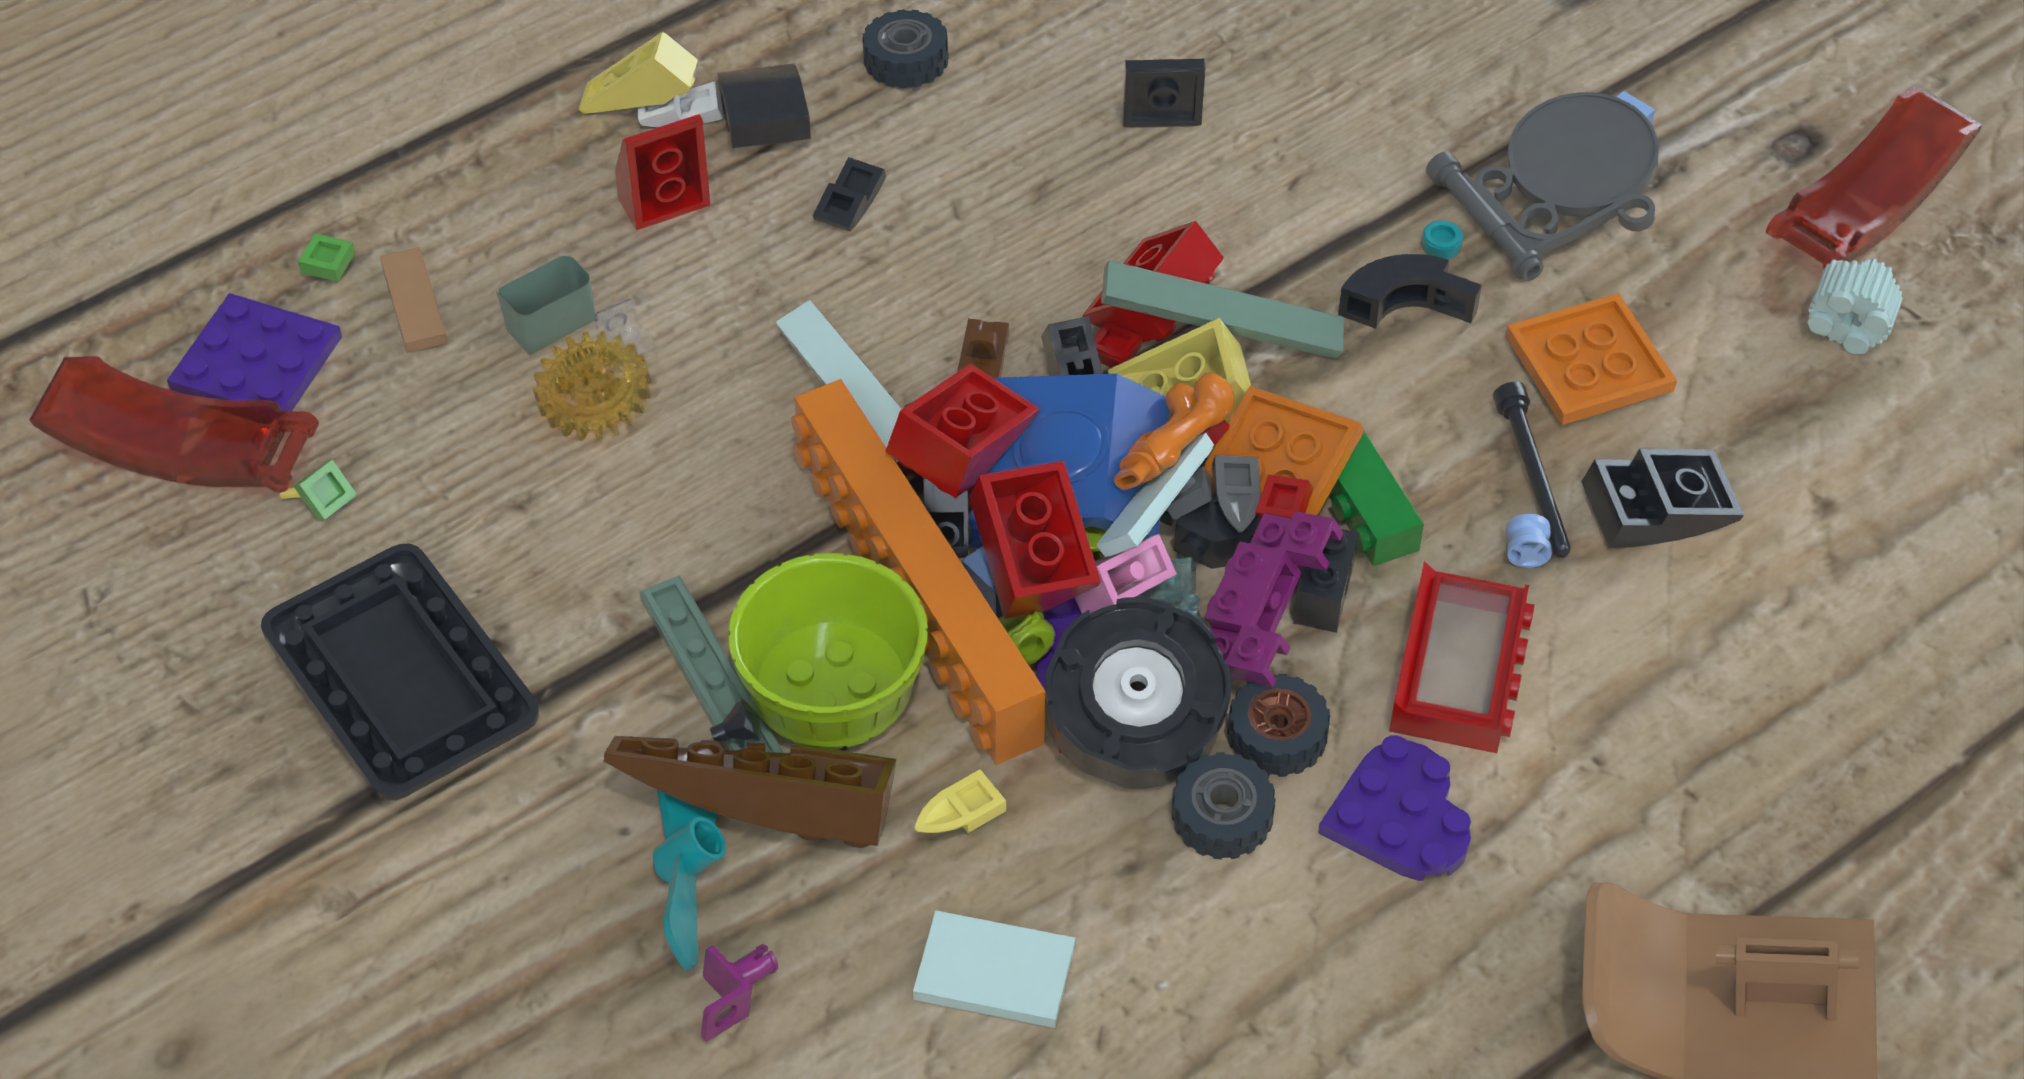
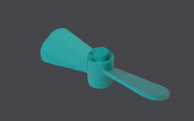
(689, 848)

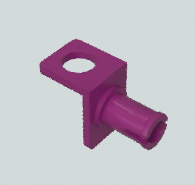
(734, 985)

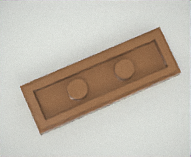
(413, 299)

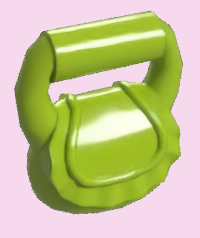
(1030, 635)

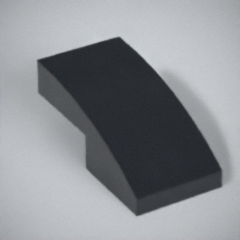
(851, 195)

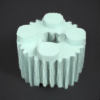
(1855, 304)

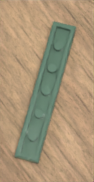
(1240, 312)
(700, 656)

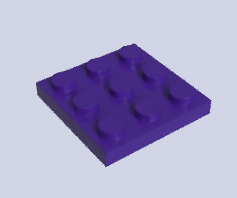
(255, 354)

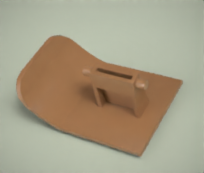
(1728, 991)

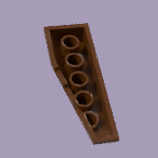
(797, 792)

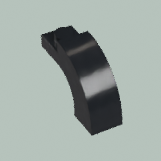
(1407, 282)

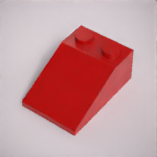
(663, 172)
(959, 429)

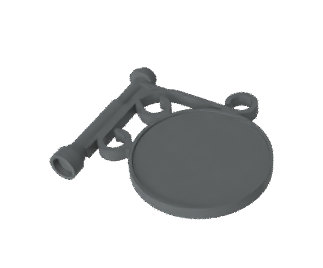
(1569, 159)

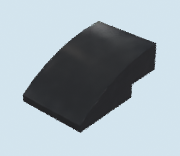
(764, 105)
(1660, 496)

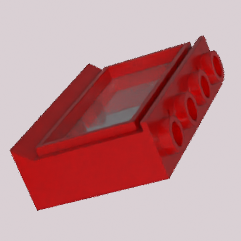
(1462, 661)

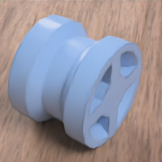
(1528, 540)

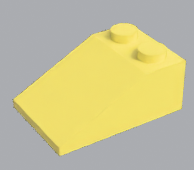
(1188, 358)

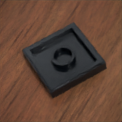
(1163, 92)

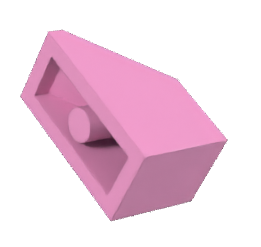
(1128, 574)

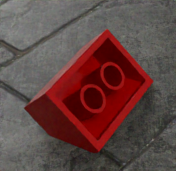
(1175, 252)
(1033, 538)

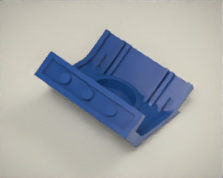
(1089, 427)

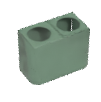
(547, 303)

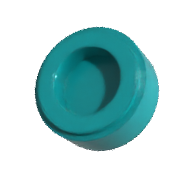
(1442, 239)

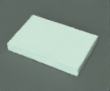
(994, 969)

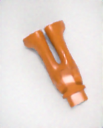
(1192, 413)

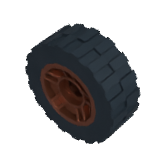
(1299, 722)

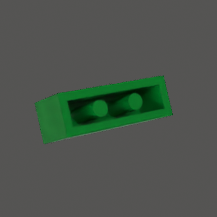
(1375, 507)

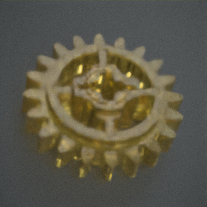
(584, 376)

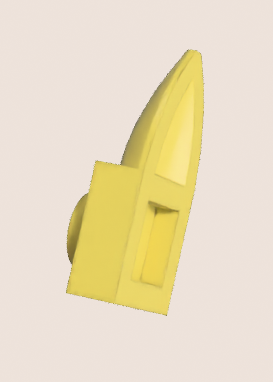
(963, 804)

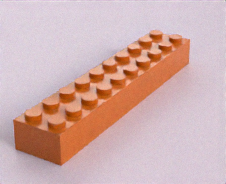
(891, 526)

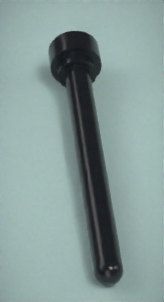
(1513, 403)

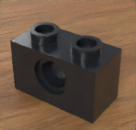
(1324, 592)

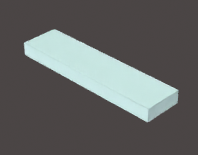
(1153, 500)

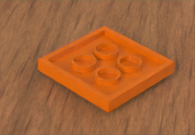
(1590, 358)
(1290, 441)

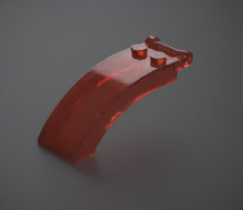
(1878, 180)
(169, 431)

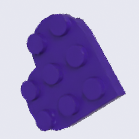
(1400, 812)

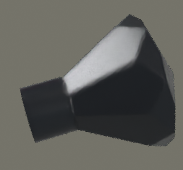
(740, 724)

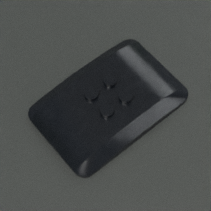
(399, 671)

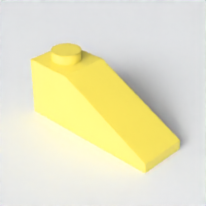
(642, 78)

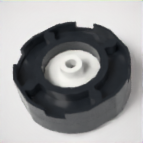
(1136, 692)

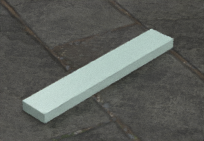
(834, 360)

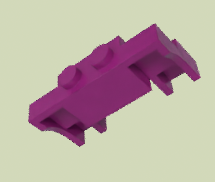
(1258, 588)

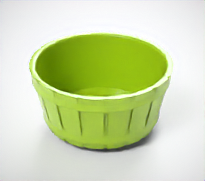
(828, 648)

